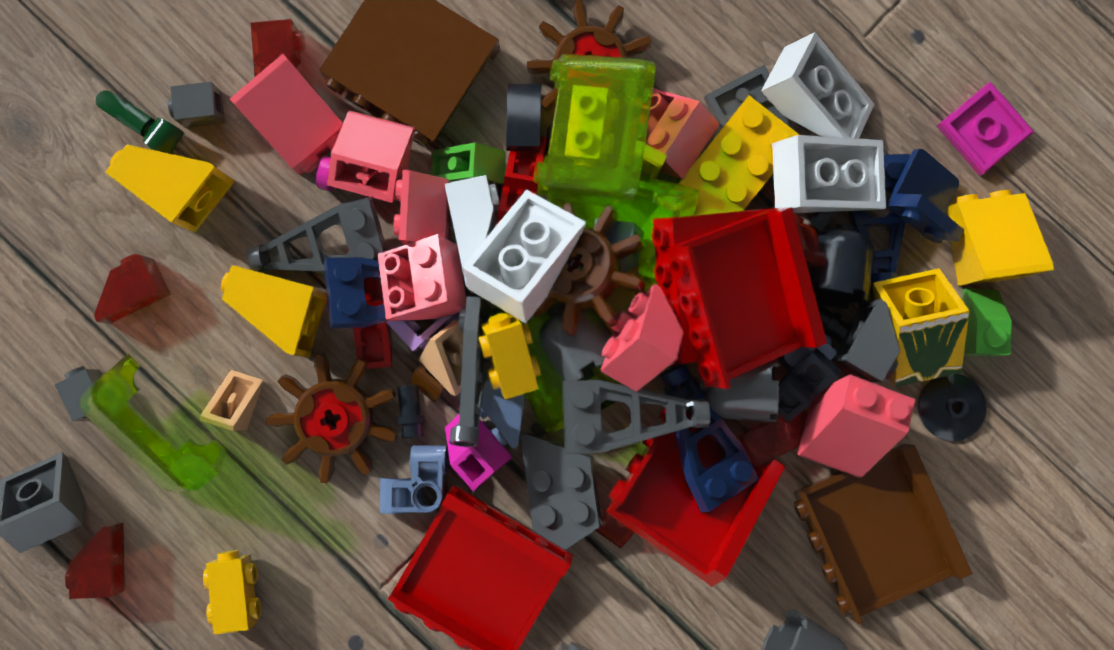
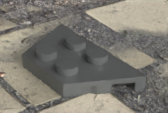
(560, 491)

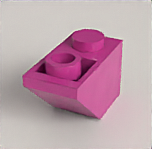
(477, 463)

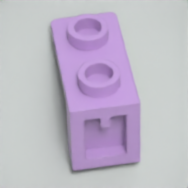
(408, 331)

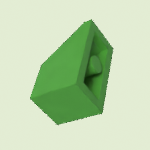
(469, 162)
(987, 323)

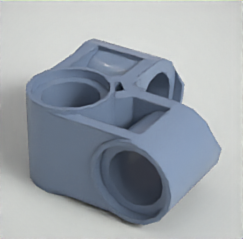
(428, 468)

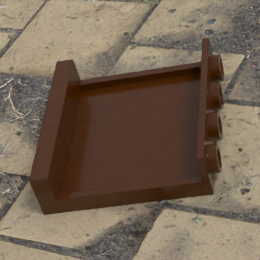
(409, 62)
(880, 532)

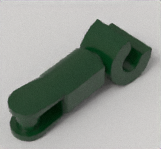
(157, 133)

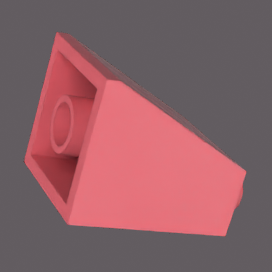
(289, 115)
(854, 425)

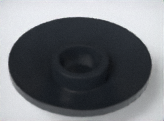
(936, 407)

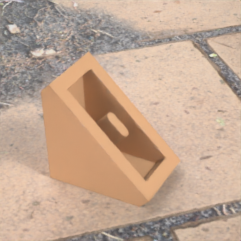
(444, 357)
(233, 402)

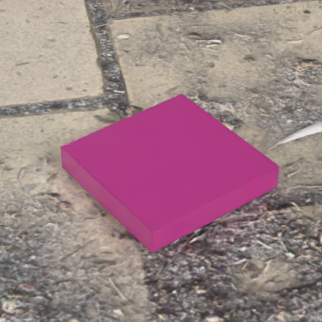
(985, 129)

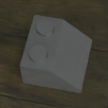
(870, 343)
(40, 503)

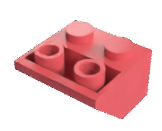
(678, 129)
(370, 156)
(423, 207)
(422, 280)
(642, 340)

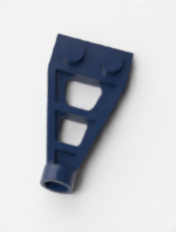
(861, 220)
(347, 293)
(727, 476)

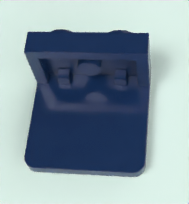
(924, 197)

